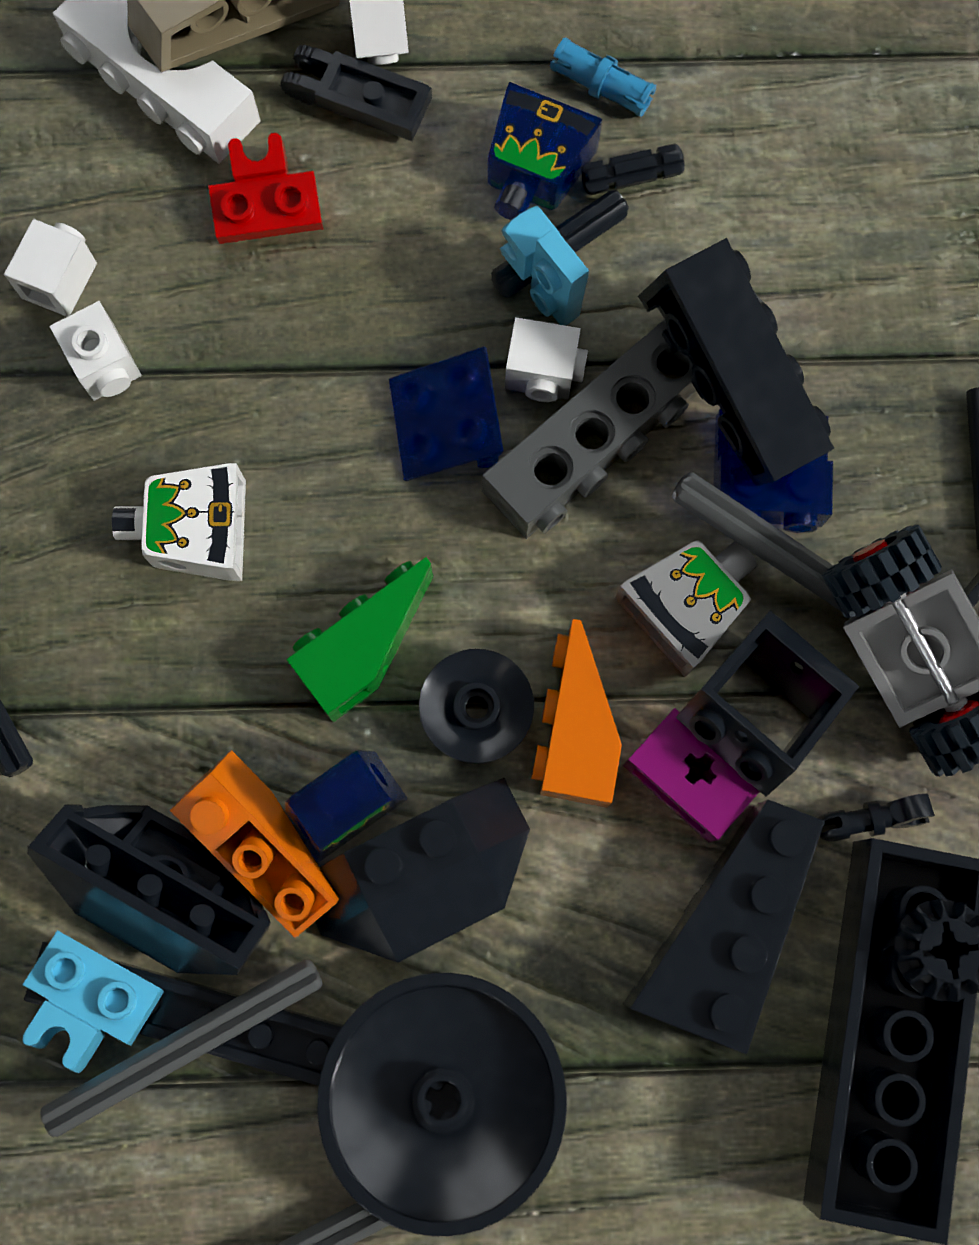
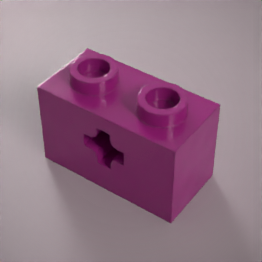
(703, 805)

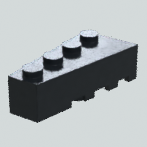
(739, 362)
(730, 938)

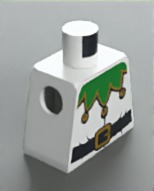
(190, 521)

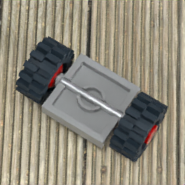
(915, 643)

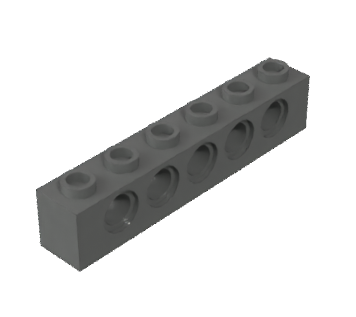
(595, 410)

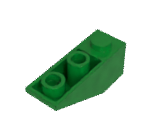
(356, 652)

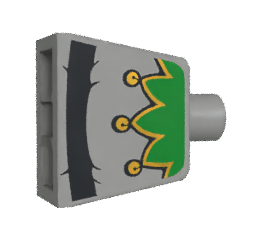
(688, 600)

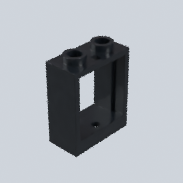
(816, 690)

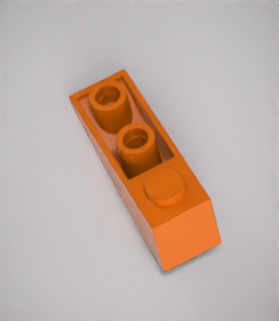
(583, 737)
(256, 843)

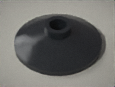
(468, 677)

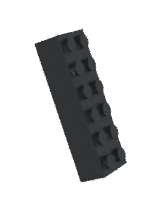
(891, 1055)

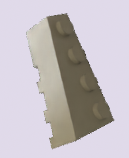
(190, 29)

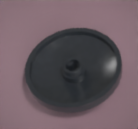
(442, 1104)

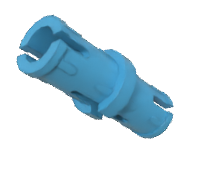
(602, 77)

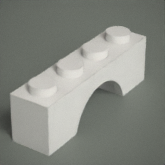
(199, 103)

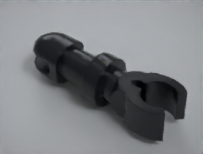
(873, 818)

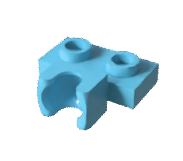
(556, 270)
(86, 999)

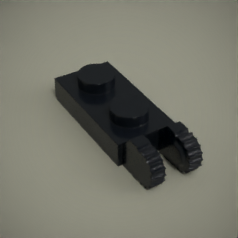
(358, 91)

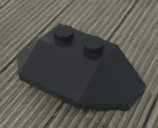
(427, 875)
(150, 887)

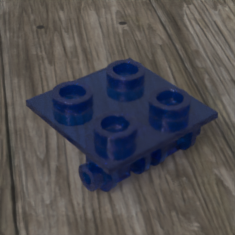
(446, 415)

